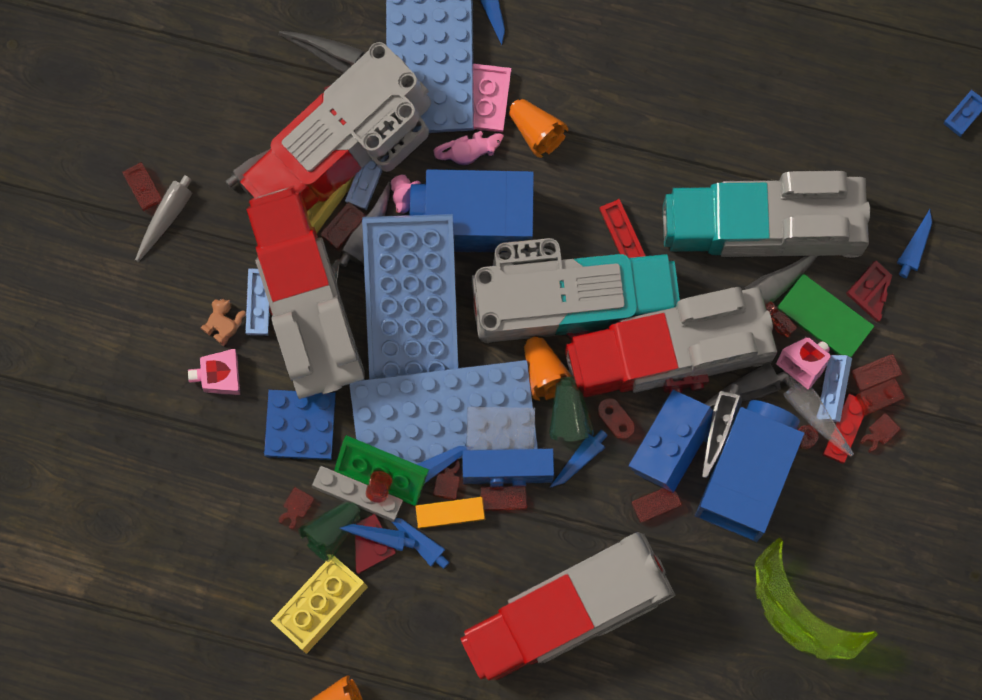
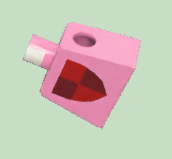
(805, 361)
(218, 373)

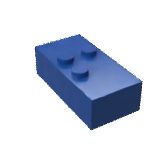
(672, 441)
(508, 466)

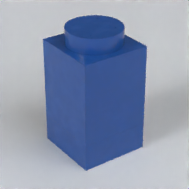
(484, 204)
(751, 470)

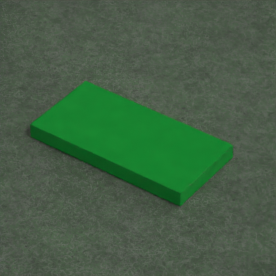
(825, 317)
(360, 460)

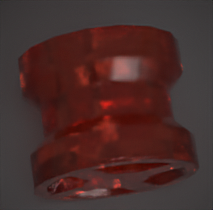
(807, 442)

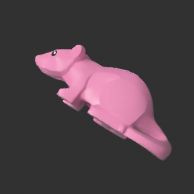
(466, 151)

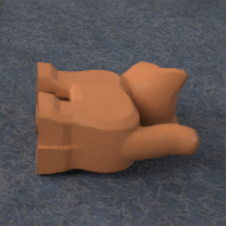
(224, 325)

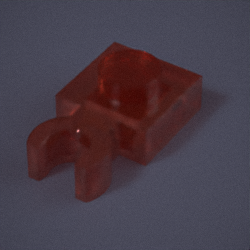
(782, 322)
(881, 431)
(447, 483)
(296, 504)

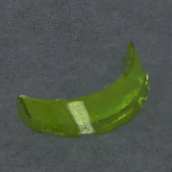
(794, 620)

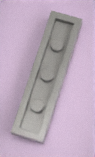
(354, 491)

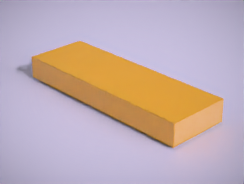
(450, 512)

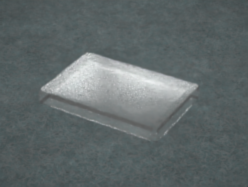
(500, 428)

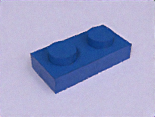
(964, 113)

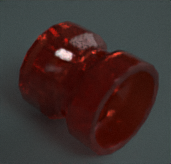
(378, 486)

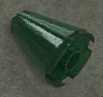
(569, 412)
(325, 532)

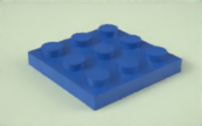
(299, 426)

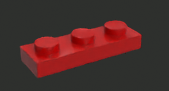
(621, 229)
(848, 426)

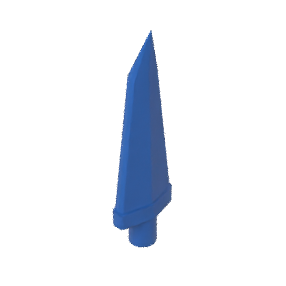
(494, 14)
(913, 253)
(587, 450)
(441, 461)
(383, 536)
(425, 546)

